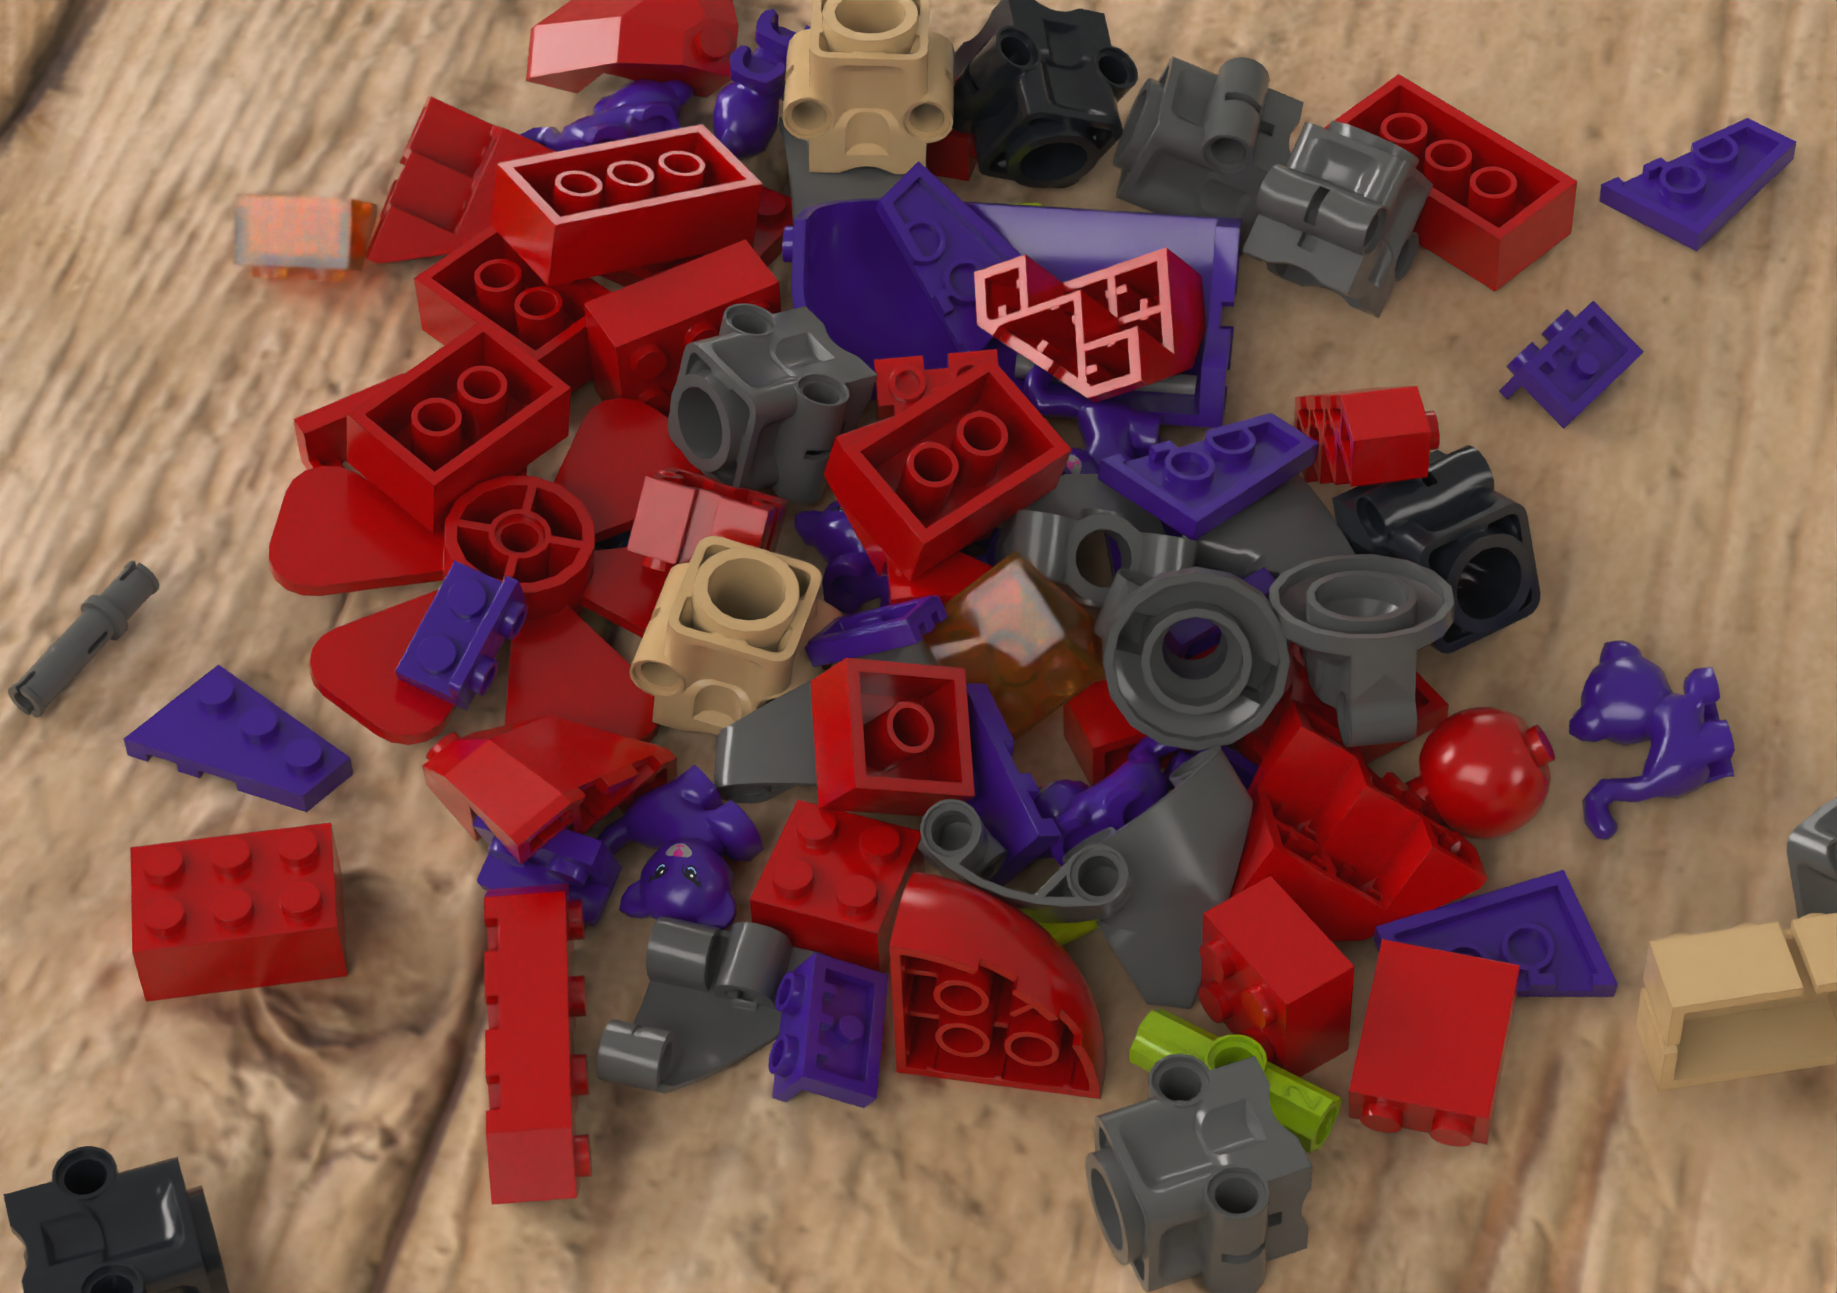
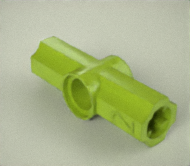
(1296, 1103)

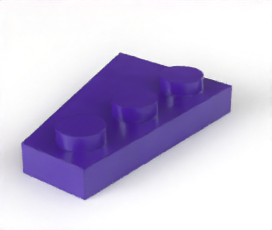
(1705, 187)
(943, 249)
(1214, 478)
(244, 738)
(1001, 792)
(1521, 924)

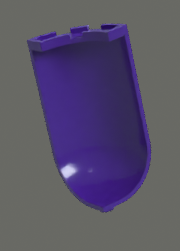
(876, 309)

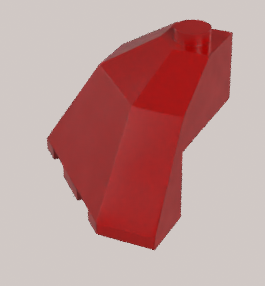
(635, 42)
(444, 184)
(1099, 329)
(542, 778)
(1344, 838)

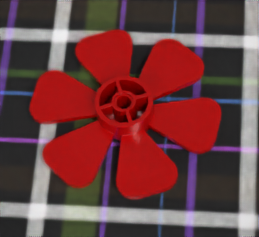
(351, 537)

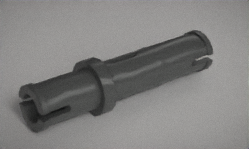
(101, 619)

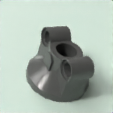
(1056, 523)
(1362, 635)
(1182, 699)

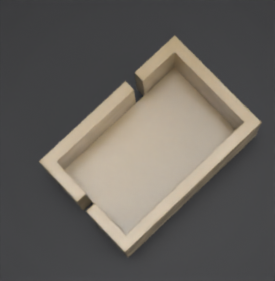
(1740, 1002)

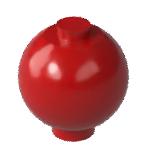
(1484, 772)

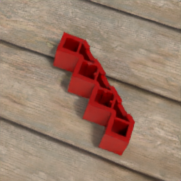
(1368, 435)
(530, 1044)

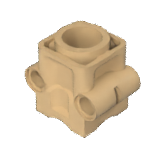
(869, 85)
(729, 635)

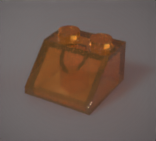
(302, 233)
(1020, 641)

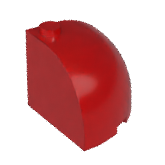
(989, 995)

